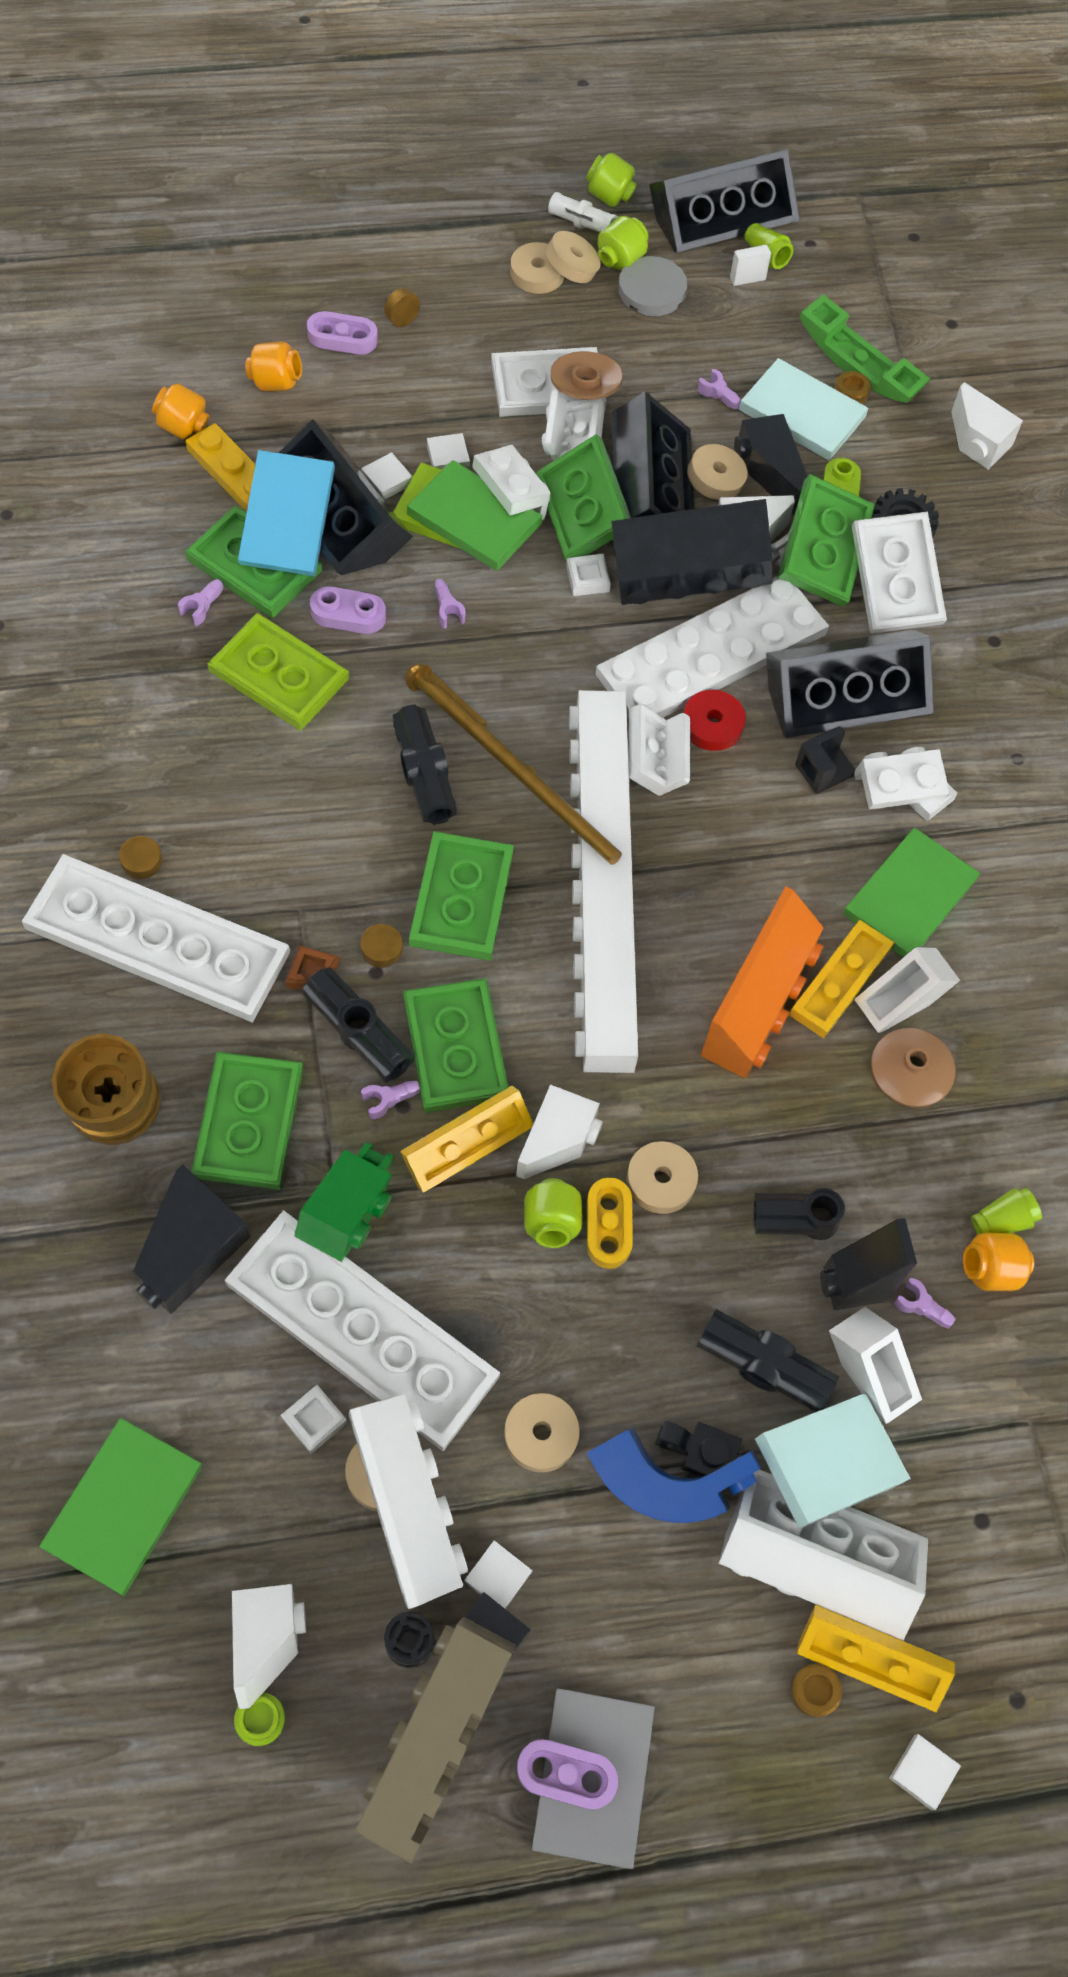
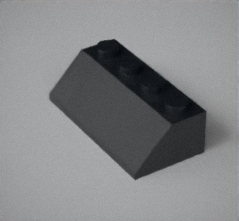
(725, 201)
(651, 457)
(358, 522)
(693, 552)
(851, 682)

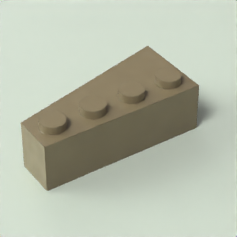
(434, 1739)

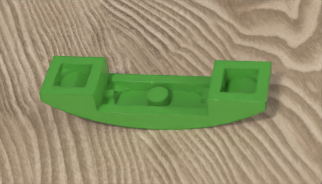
(851, 352)

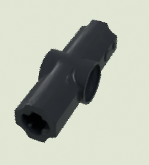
(424, 764)
(374, 1041)
(768, 1361)

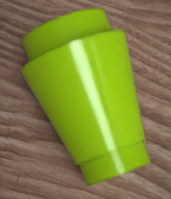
(778, 244)
(1009, 1213)

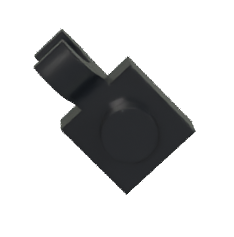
(703, 1450)

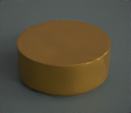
(402, 307)
(853, 385)
(140, 857)
(381, 945)
(816, 1690)

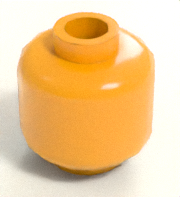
(274, 366)
(180, 411)
(998, 1262)

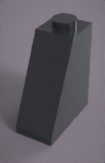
(186, 1242)

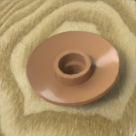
(586, 375)
(908, 1083)

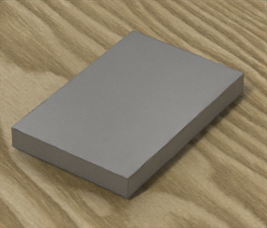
(623, 1736)

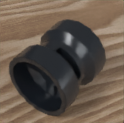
(411, 1648)

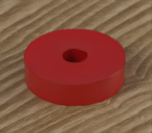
(717, 705)

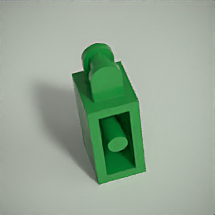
(346, 1201)

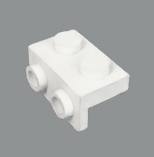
(571, 423)
(512, 480)
(658, 750)
(903, 778)

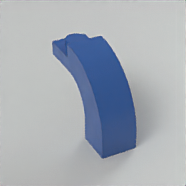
(655, 1493)

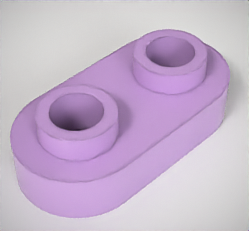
(342, 332)
(347, 611)
(566, 1774)

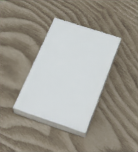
(525, 382)
(899, 572)

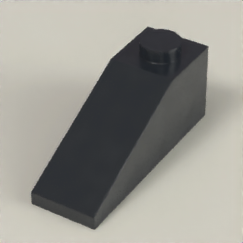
(771, 456)
(869, 1268)

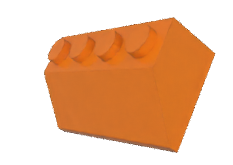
(763, 987)

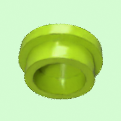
(260, 1722)

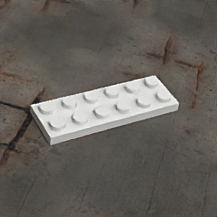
(713, 648)
(157, 937)
(363, 1329)

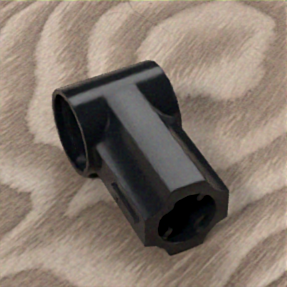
(793, 1215)

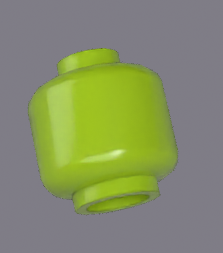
(611, 179)
(622, 242)
(553, 1213)

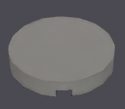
(652, 286)

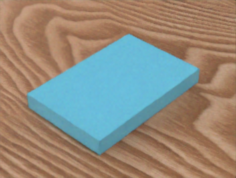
(286, 513)

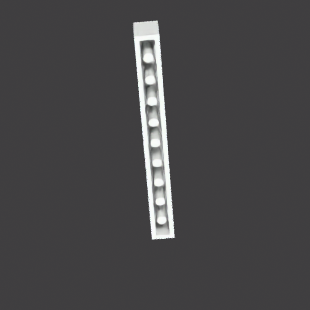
(603, 890)

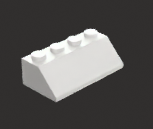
(406, 1499)
(839, 1562)

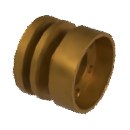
(91, 1073)

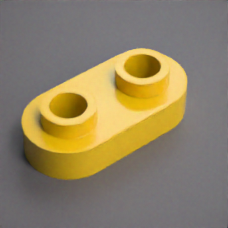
(609, 1225)

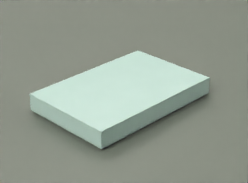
(814, 411)
(832, 1459)

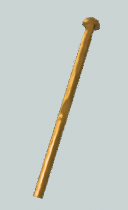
(421, 677)

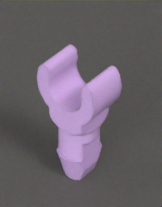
(718, 390)
(201, 601)
(448, 604)
(389, 1096)
(924, 1305)

